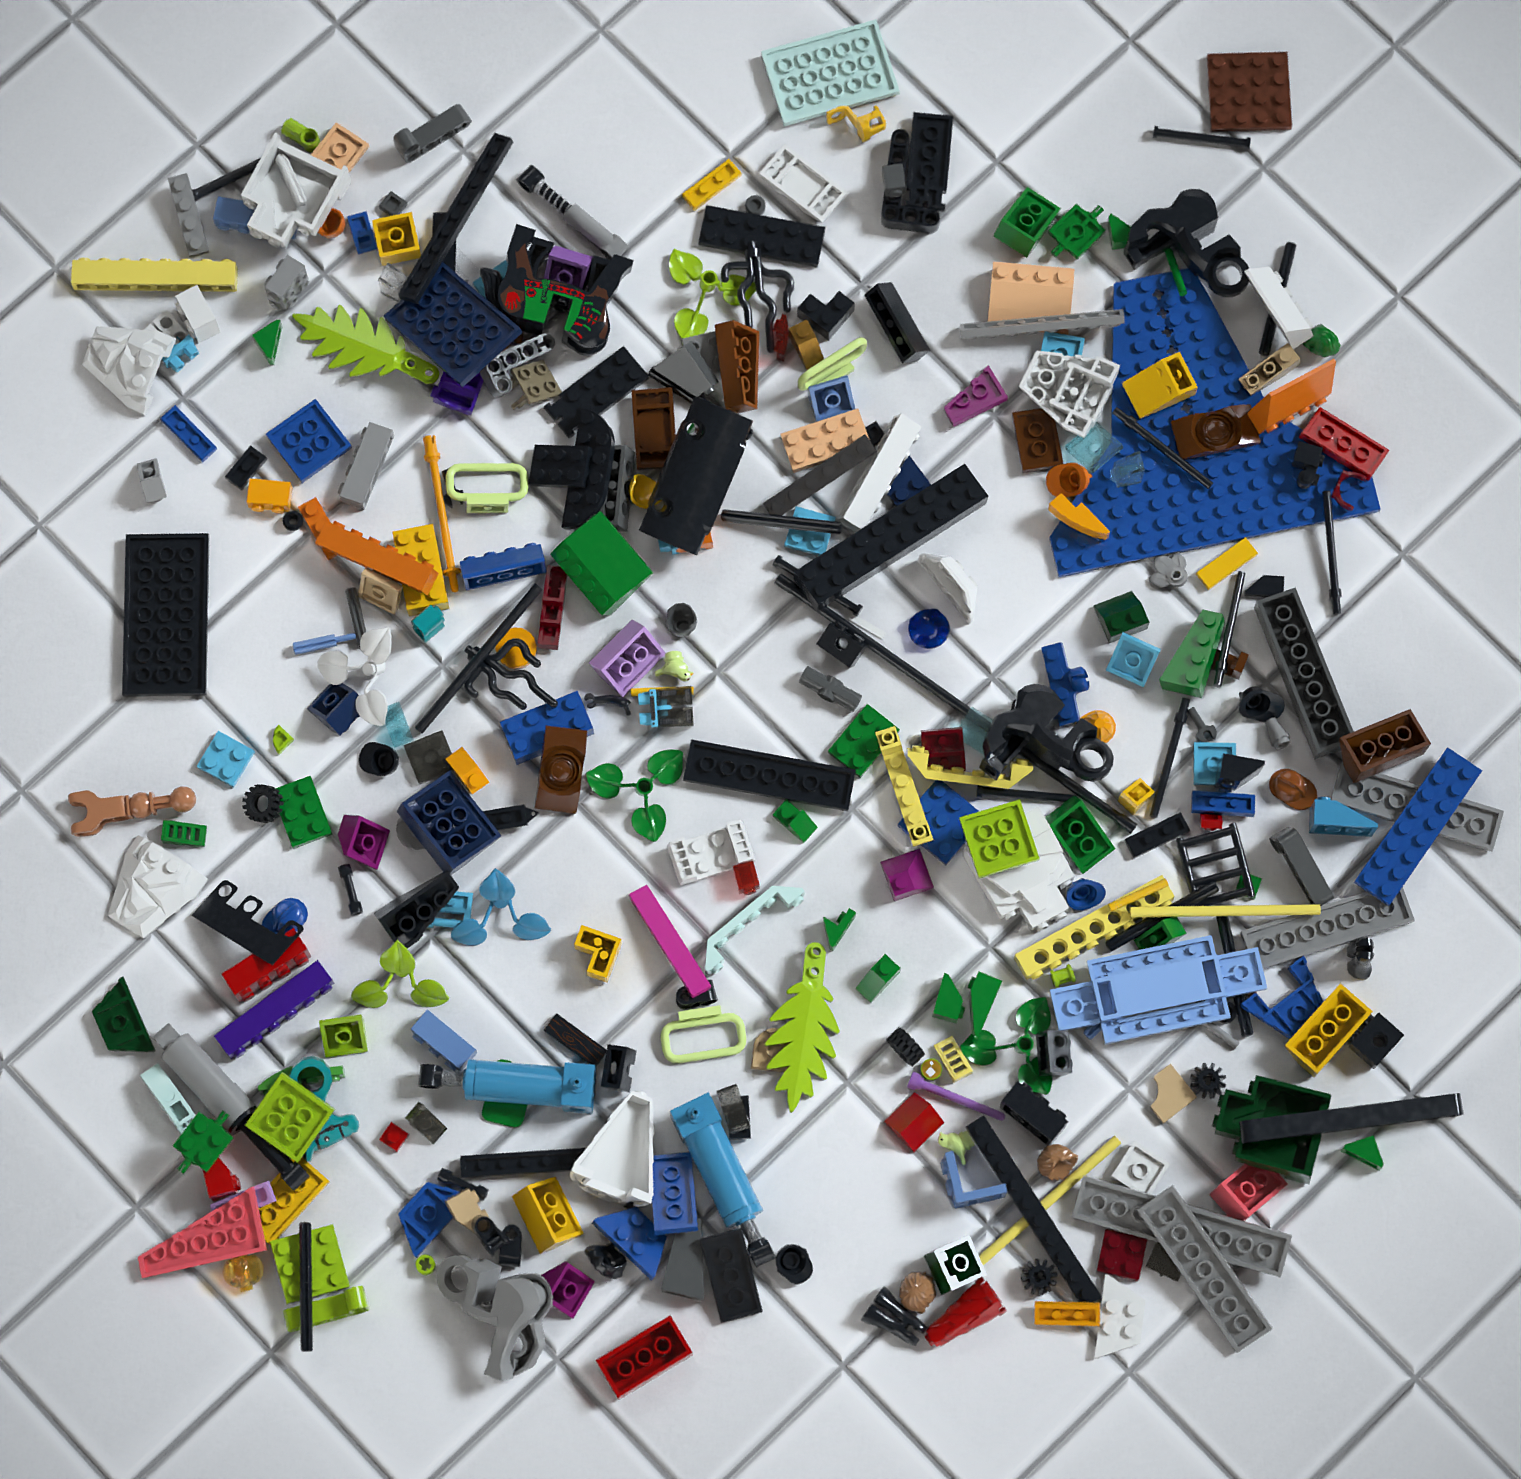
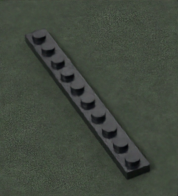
(455, 218)
(1033, 1211)

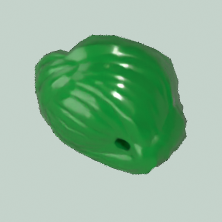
(1323, 342)

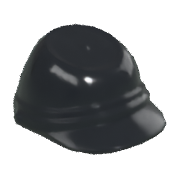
(794, 1263)

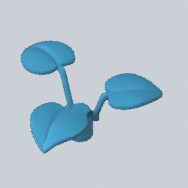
(500, 892)

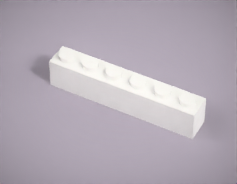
(879, 473)

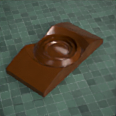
(653, 426)
(1214, 432)
(561, 769)

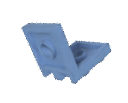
(954, 1187)

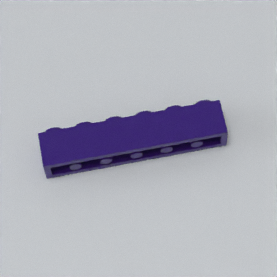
(274, 1009)

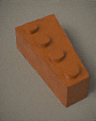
(738, 365)

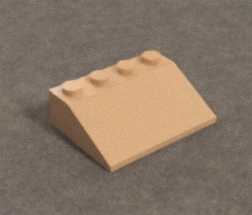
(1029, 291)

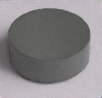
(755, 204)

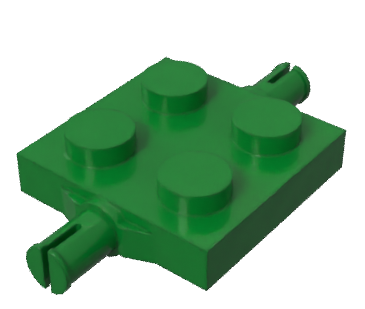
(1077, 231)
(203, 1142)

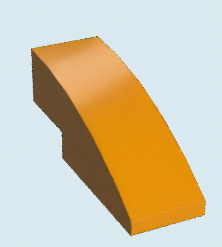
(1078, 517)

